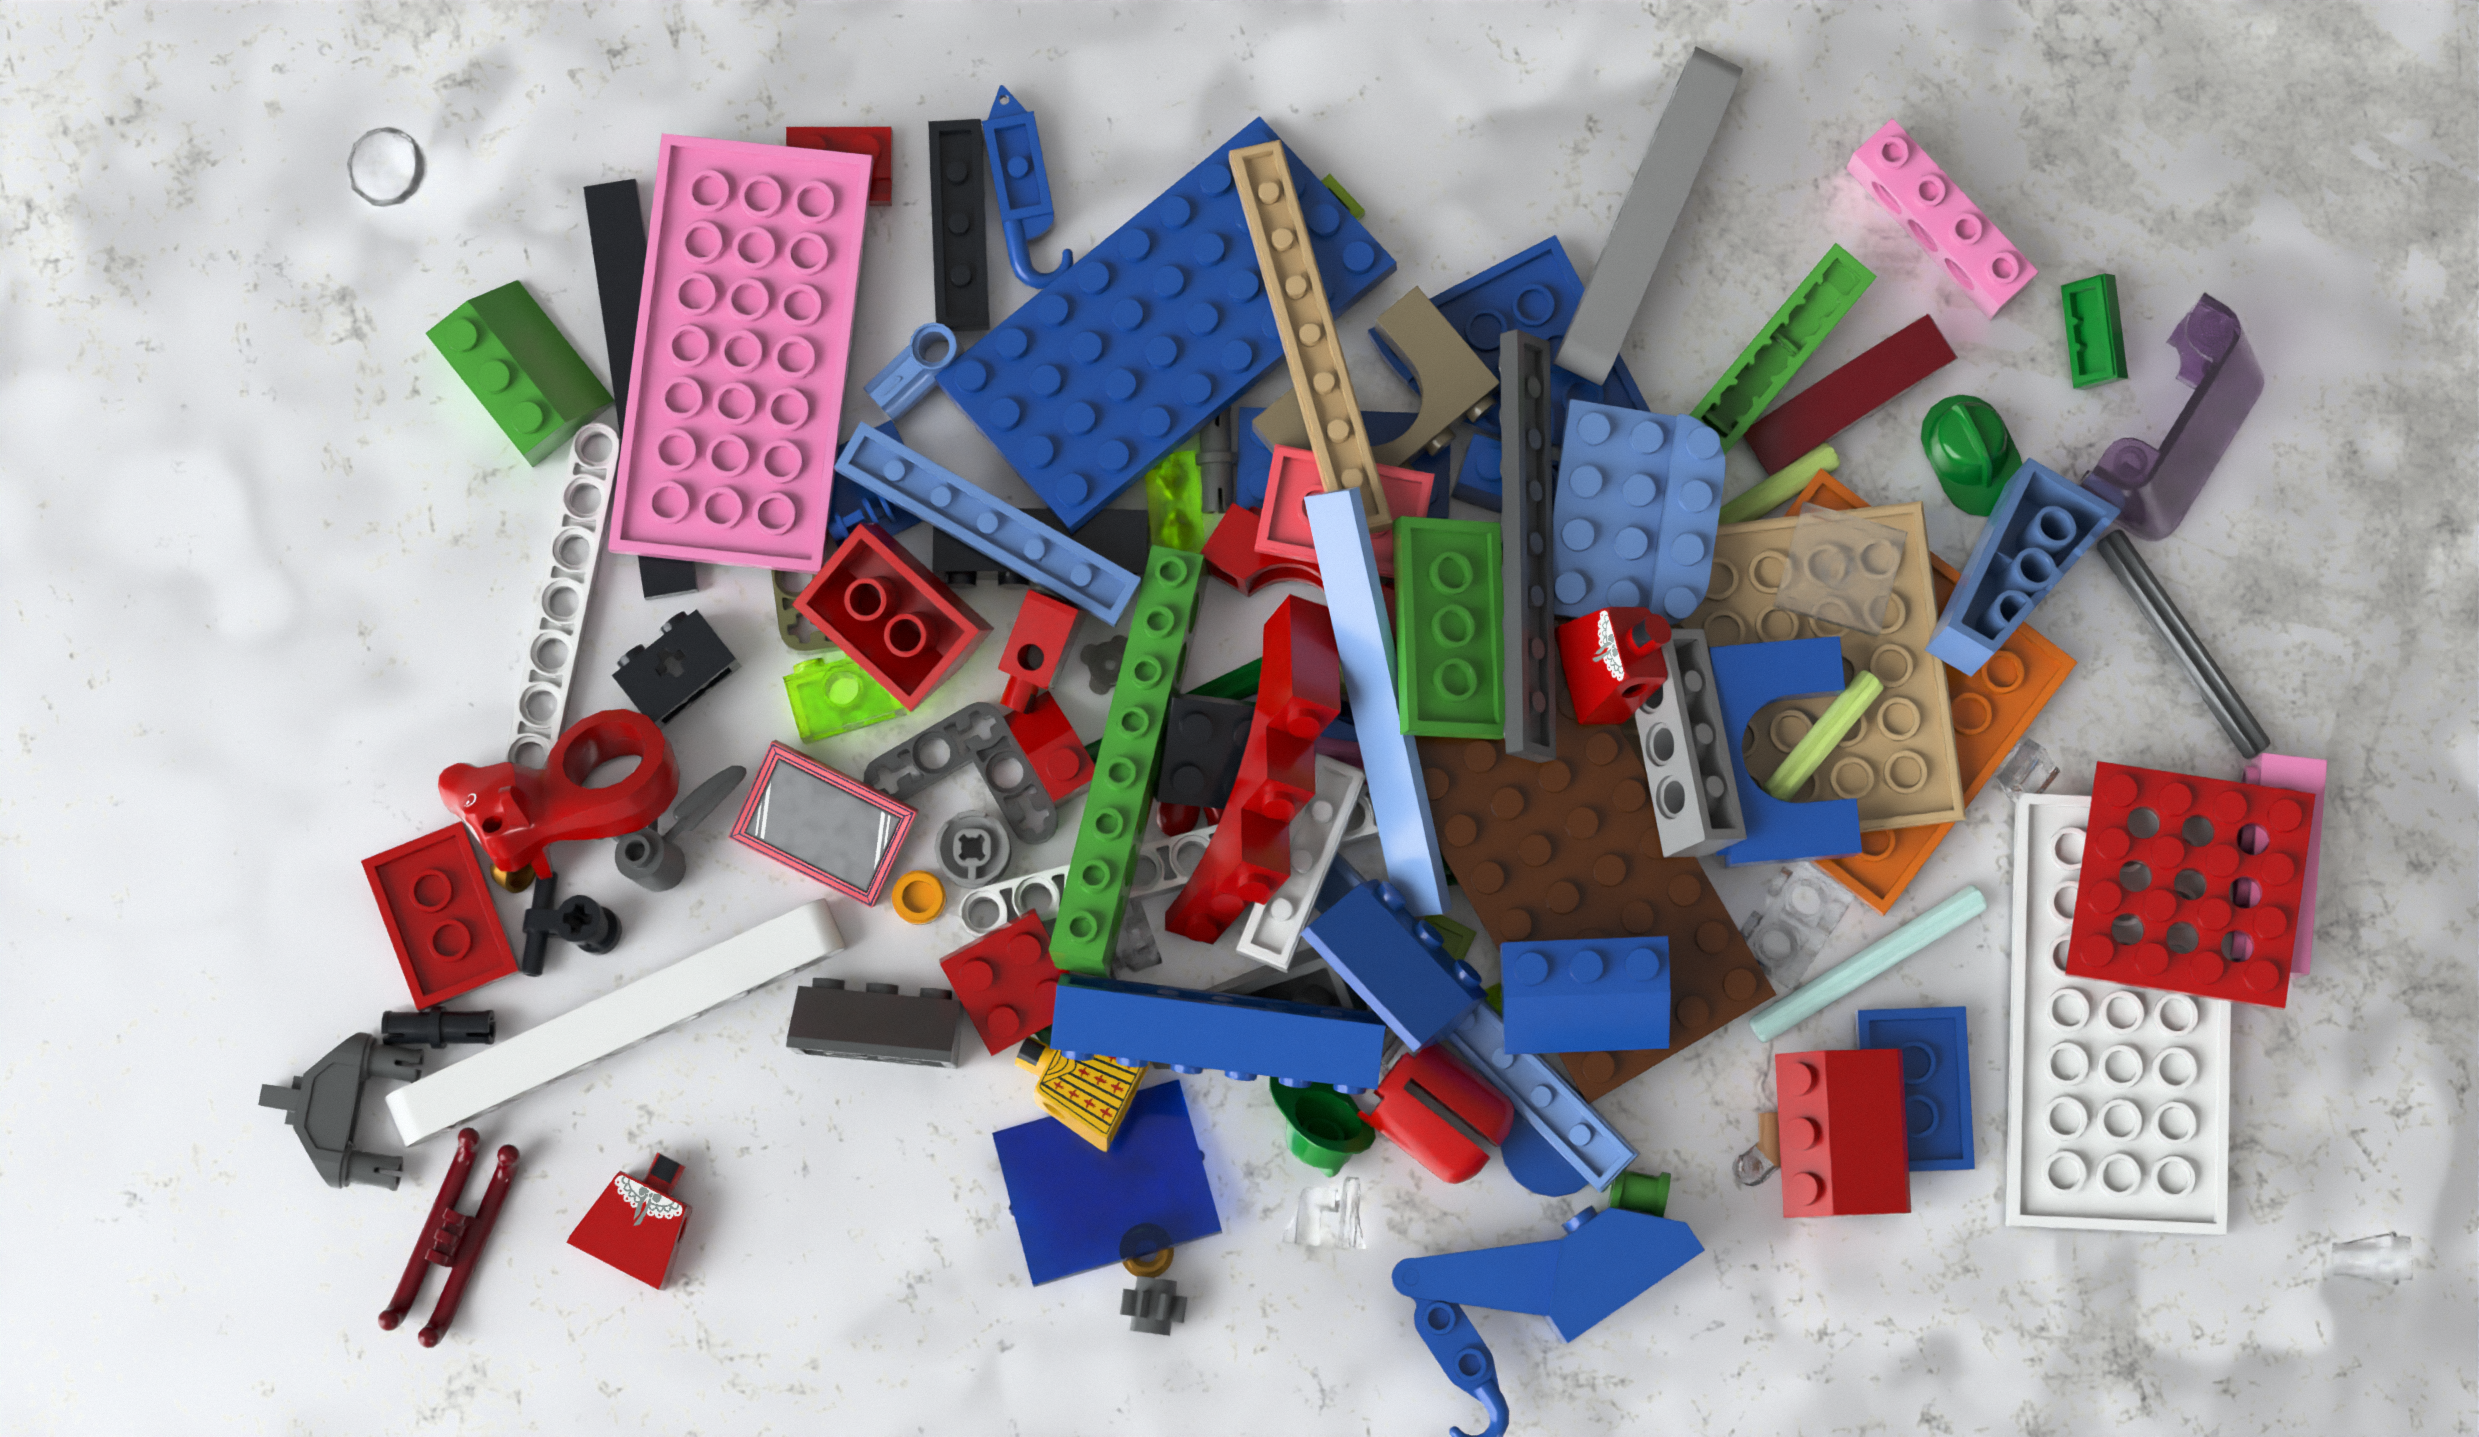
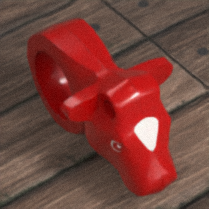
(525, 809)

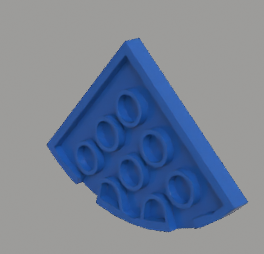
(1528, 293)

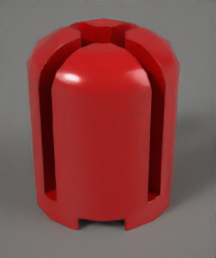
(1426, 1134)

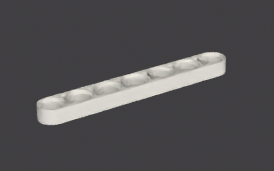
(561, 575)

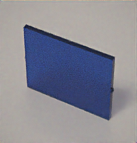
(1102, 1208)

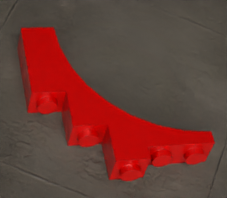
(1276, 775)

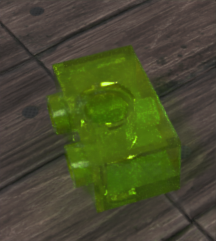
(822, 718)

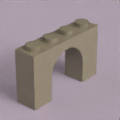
(1447, 371)

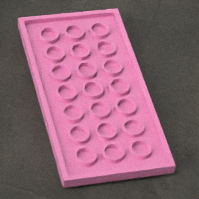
(741, 354)

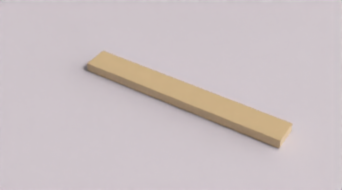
(1307, 327)

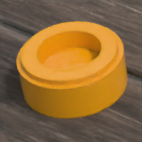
(919, 897)

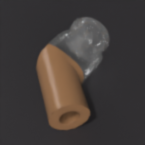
(1762, 1158)

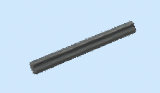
(2183, 644)

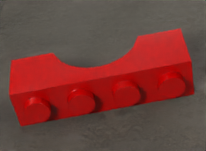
(1233, 561)

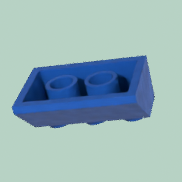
(1396, 964)
(1585, 995)

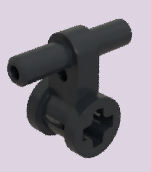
(577, 921)

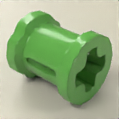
(1640, 1192)

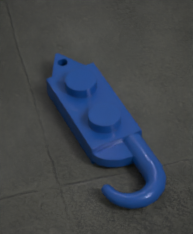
(1020, 186)

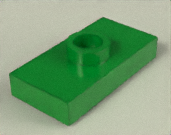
(2094, 331)

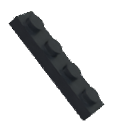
(959, 224)

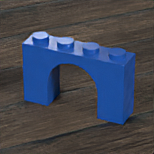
(1745, 682)

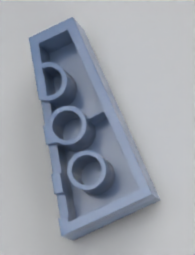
(2022, 553)

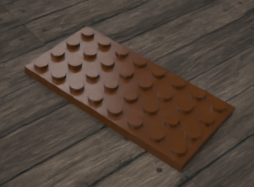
(1578, 857)

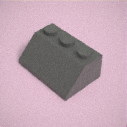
(876, 1024)

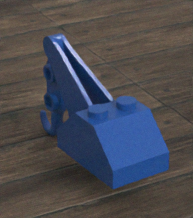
(1567, 1281)

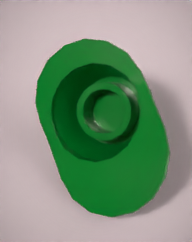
(1969, 452)
(1321, 1125)

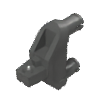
(328, 1104)

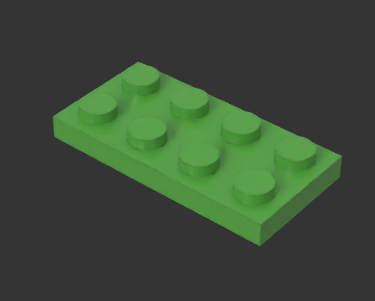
(1449, 627)

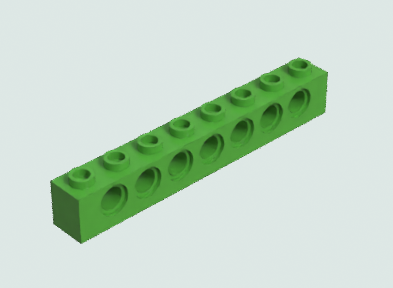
(1128, 763)

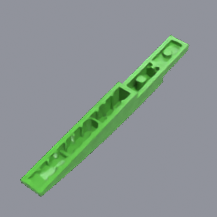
(1783, 346)

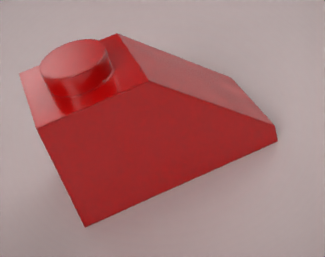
(1053, 749)

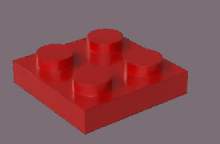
(1006, 981)

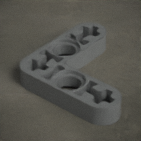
(985, 757)

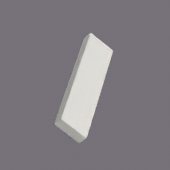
(1315, 836)

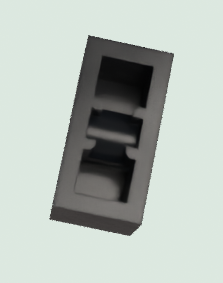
(704, 668)

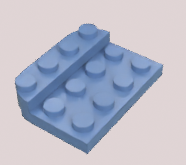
(1634, 511)

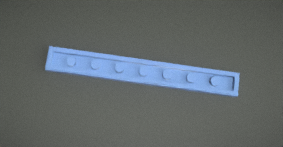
(1372, 688)

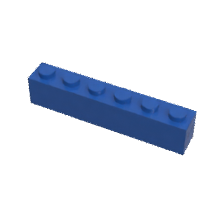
(1217, 1032)

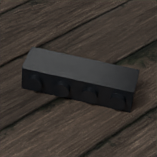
(1112, 533)

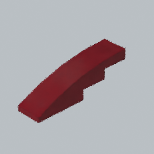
(1850, 394)

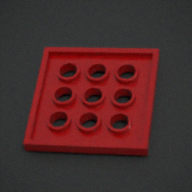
(2228, 808)

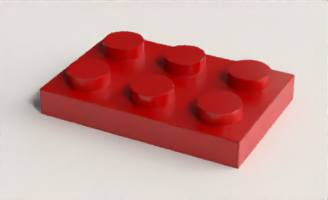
(441, 916)

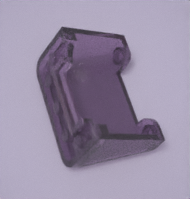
(2161, 484)

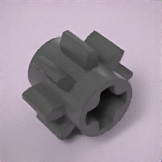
(1153, 1305)

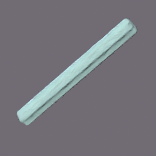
(1868, 963)

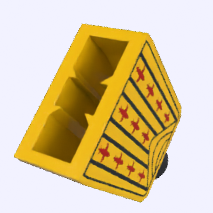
(1082, 1094)

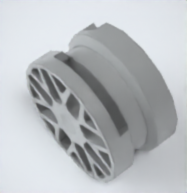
(973, 849)

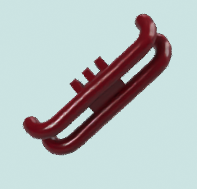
(452, 1239)

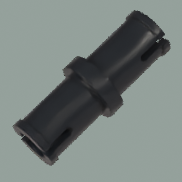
(438, 1027)

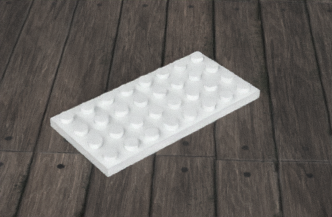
(2108, 1082)

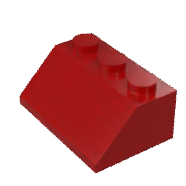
(892, 615)
(1843, 1133)

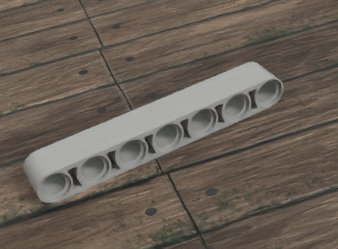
(1648, 216)

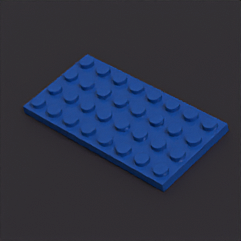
(1148, 336)

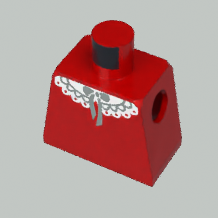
(1051, 626)
(1613, 661)
(638, 1223)

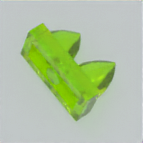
(1175, 503)

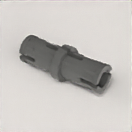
(1216, 464)

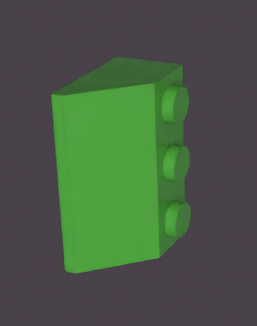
(521, 369)

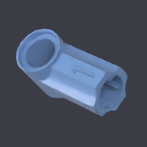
(909, 375)

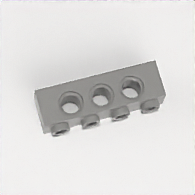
(1689, 754)

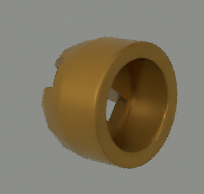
(513, 881)

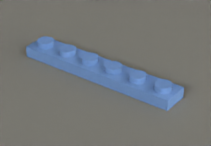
(988, 524)

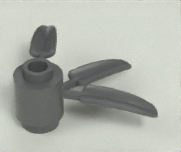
(654, 858)

